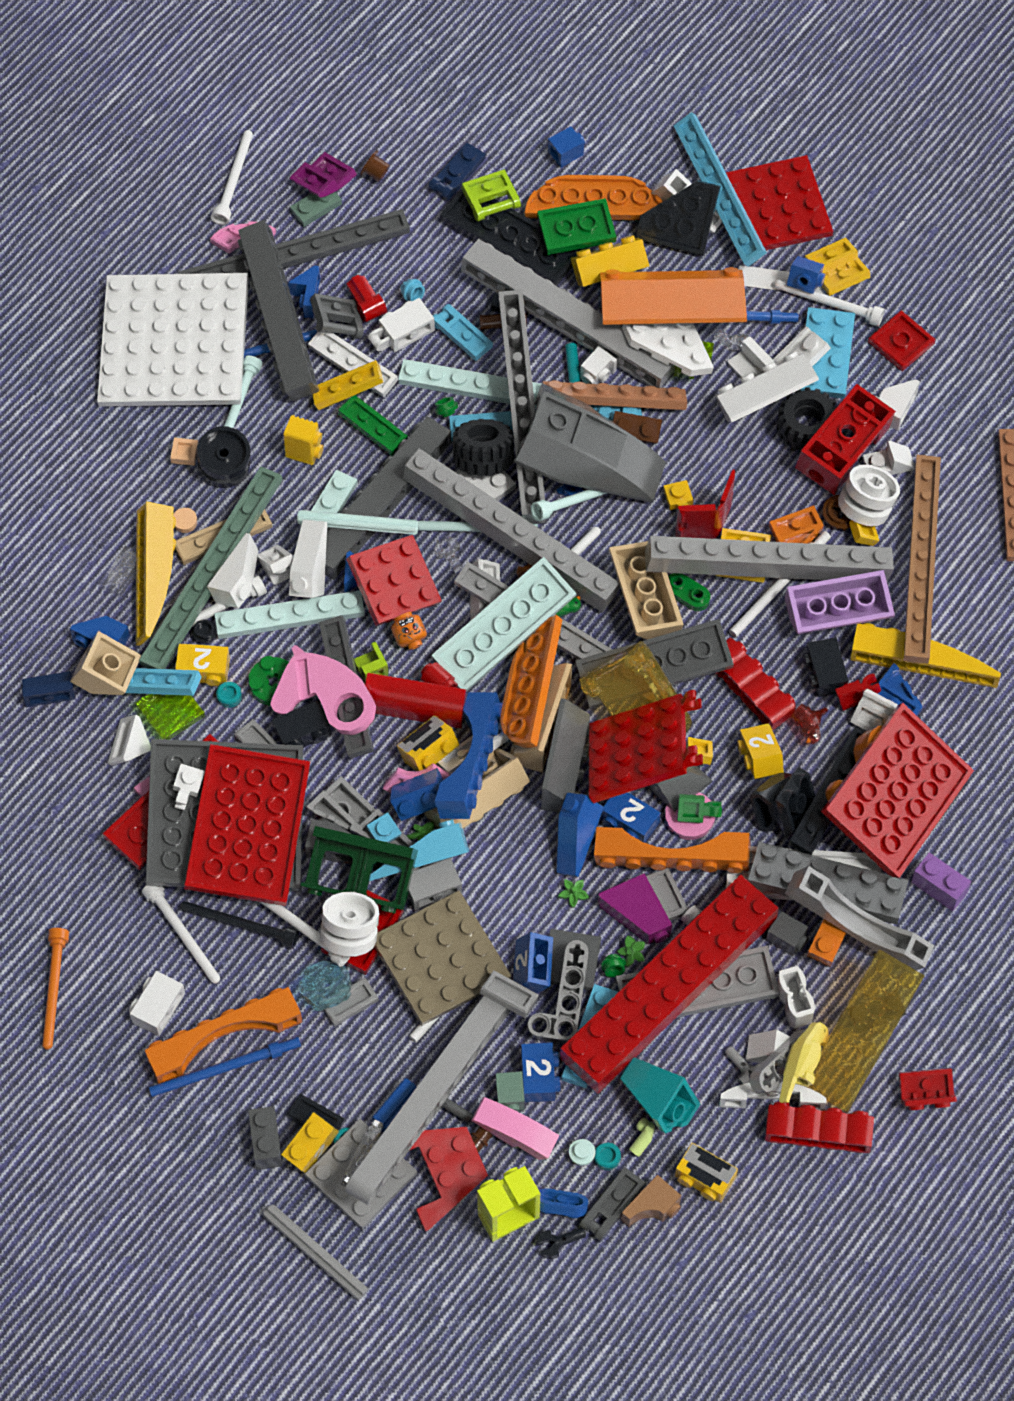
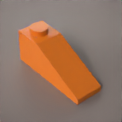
(826, 943)

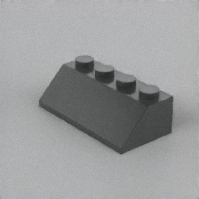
(565, 756)

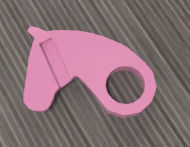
(329, 680)

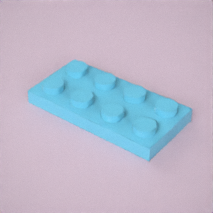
(833, 367)

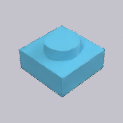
(384, 829)

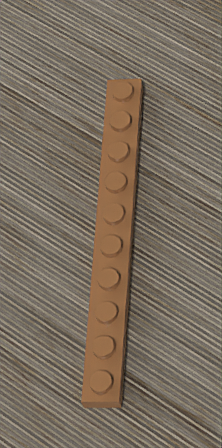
(922, 559)

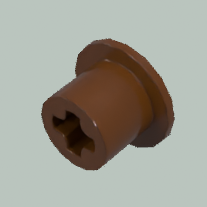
(375, 167)

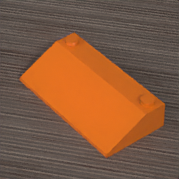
(672, 297)

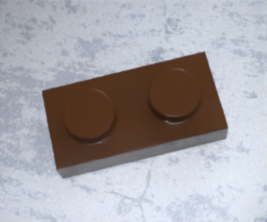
(639, 426)

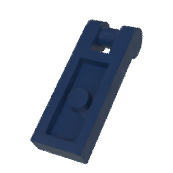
(457, 171)

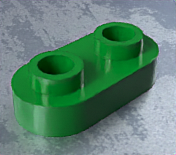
(685, 592)

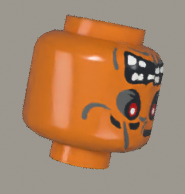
(408, 630)

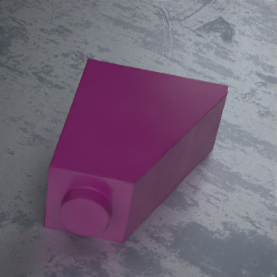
(637, 909)

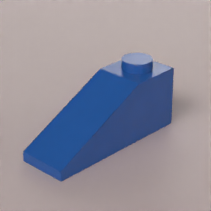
(575, 832)

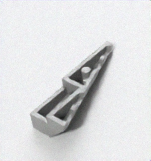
(350, 810)

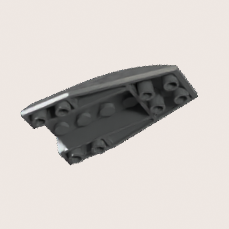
(587, 449)

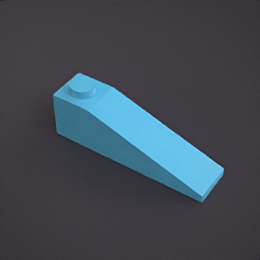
(436, 846)

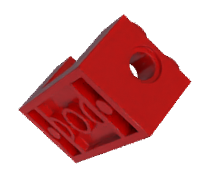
(829, 453)

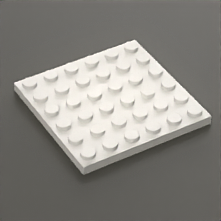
(173, 339)

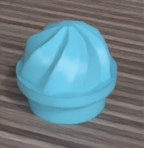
(412, 289)

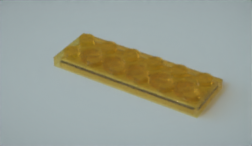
(864, 1029)

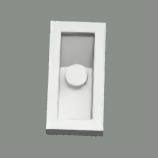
(894, 459)
(276, 563)

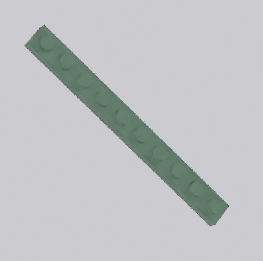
(196, 593)

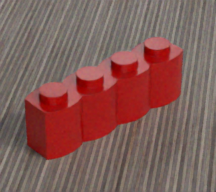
(756, 688)
(819, 1128)

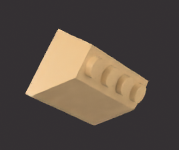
(646, 594)
(559, 687)
(501, 780)

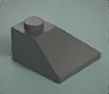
(689, 783)

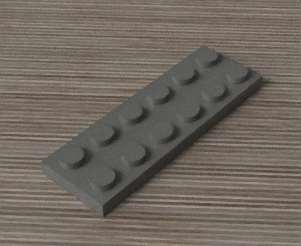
(680, 655)
(867, 889)

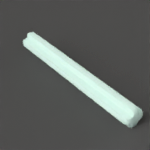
(361, 522)

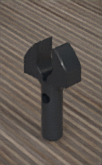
(558, 1241)

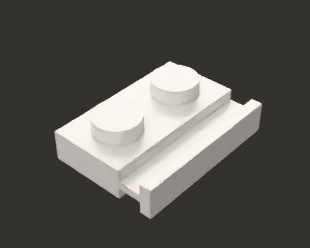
(807, 343)
(872, 710)

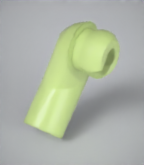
(644, 1139)

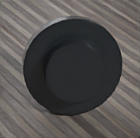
(204, 631)

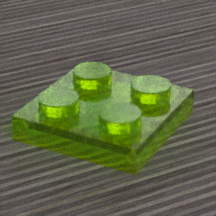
(169, 713)

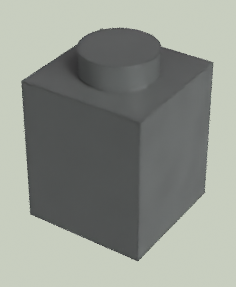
(787, 934)

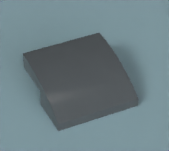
(560, 941)

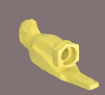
(803, 1059)

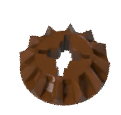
(830, 513)

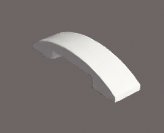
(737, 1096)

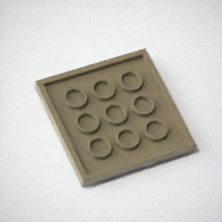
(439, 957)

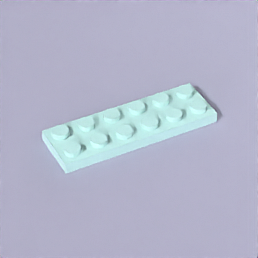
(504, 624)

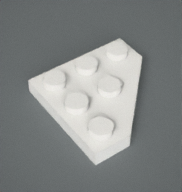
(671, 344)

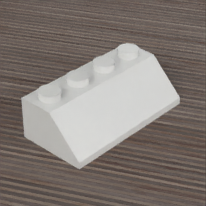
(766, 387)

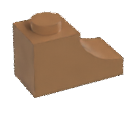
(655, 1201)

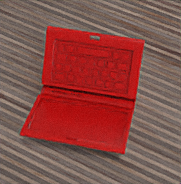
(705, 520)

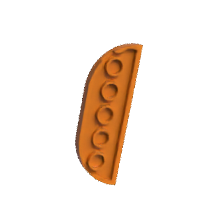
(625, 195)
(529, 684)

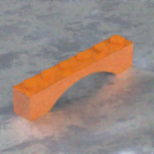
(725, 852)
(272, 1013)

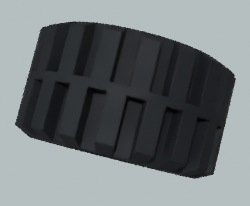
(802, 404)
(483, 447)

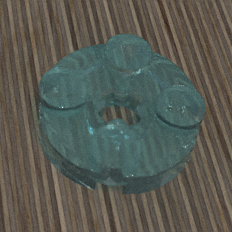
(330, 996)

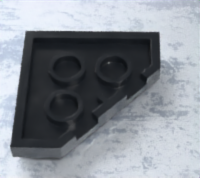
(682, 219)

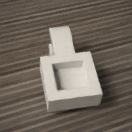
(187, 783)

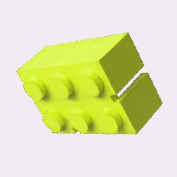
(508, 1203)

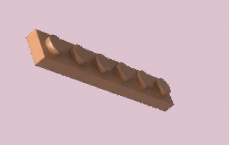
(623, 395)
(1006, 457)

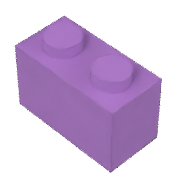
(941, 881)

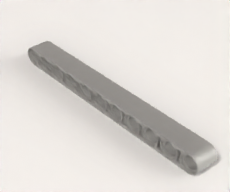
(426, 1100)

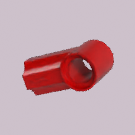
(368, 303)

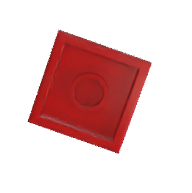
(901, 340)

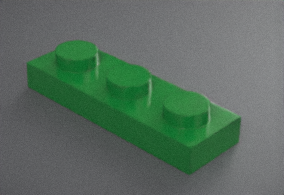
(372, 424)

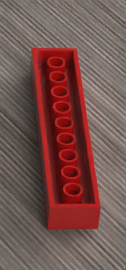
(668, 984)

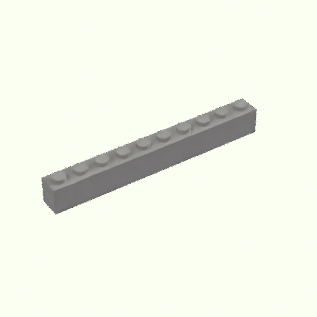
(562, 311)
(520, 392)
(508, 528)
(764, 558)

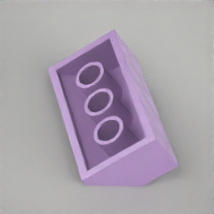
(839, 602)

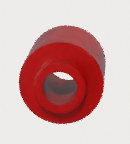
(436, 674)

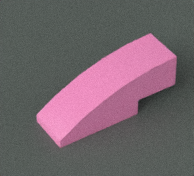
(515, 1128)

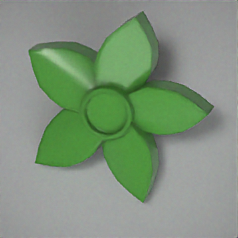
(420, 831)
(573, 892)
(632, 950)

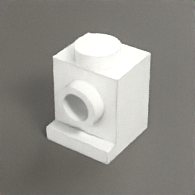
(598, 367)

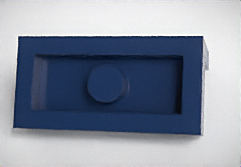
(48, 689)

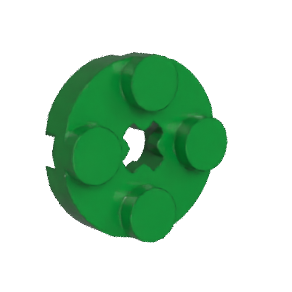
(259, 675)

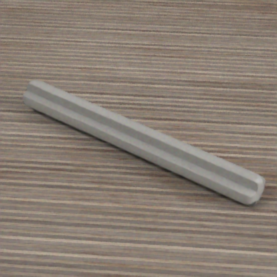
(315, 1252)

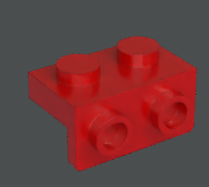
(926, 1088)

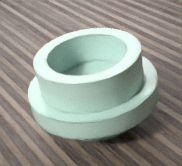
(582, 1152)

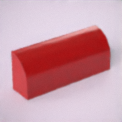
(416, 699)

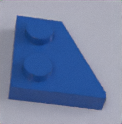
(899, 691)

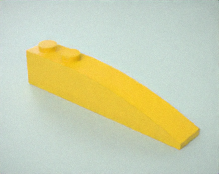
(153, 564)
(886, 646)

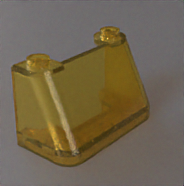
(629, 681)

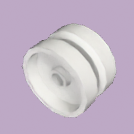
(868, 495)
(349, 924)

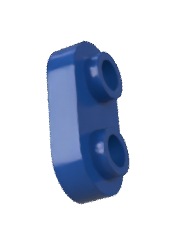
(563, 1203)

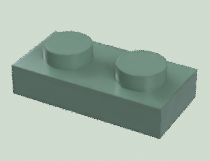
(313, 207)

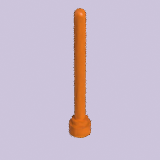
(58, 938)

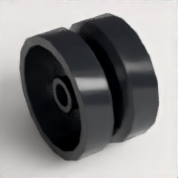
(223, 457)

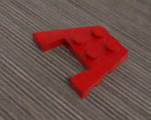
(453, 1168)

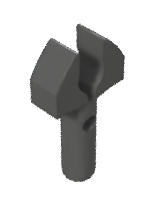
(457, 1110)

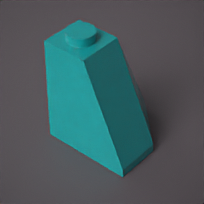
(660, 1094)

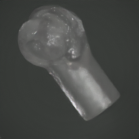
(731, 342)

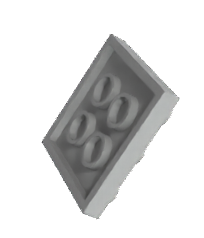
(331, 1167)

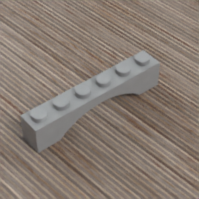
(825, 900)

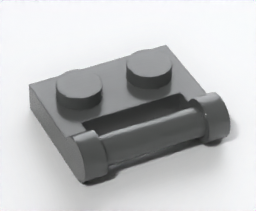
(337, 309)

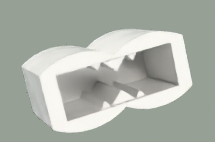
(793, 994)

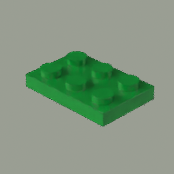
(576, 226)

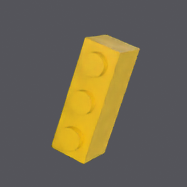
(624, 256)

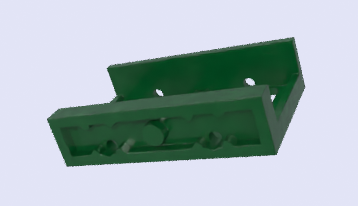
(365, 854)

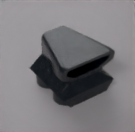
(783, 801)

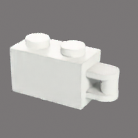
(403, 326)

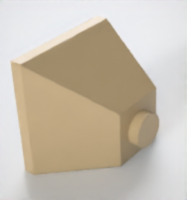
(105, 667)

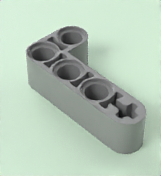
(566, 991)

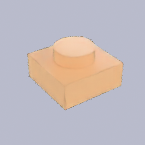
(184, 451)

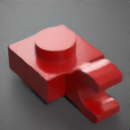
(851, 693)

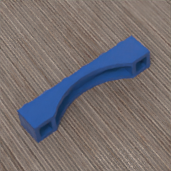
(458, 792)

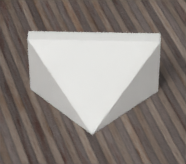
(129, 741)

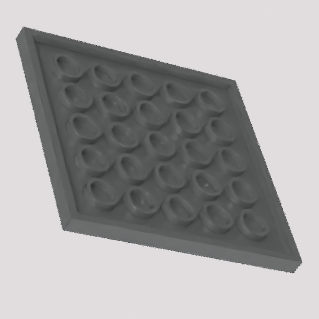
(173, 829)

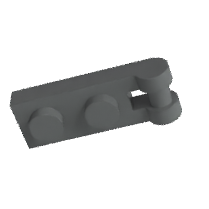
(613, 1203)

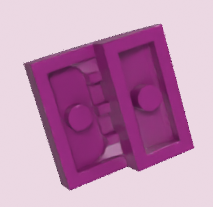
(323, 176)

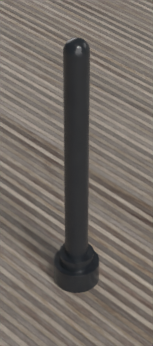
(286, 936)

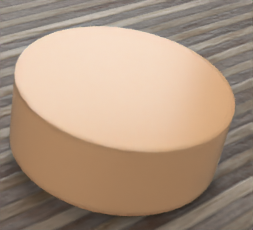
(185, 520)

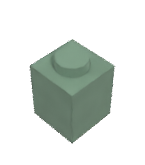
(510, 1090)

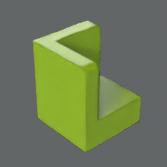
(372, 662)

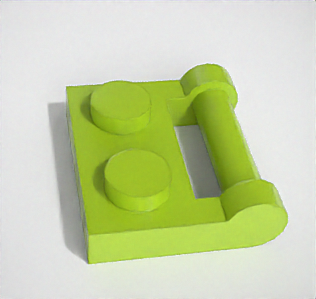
(487, 189)

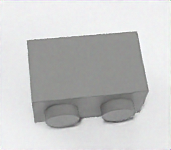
(433, 883)

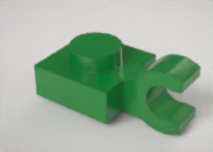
(693, 808)

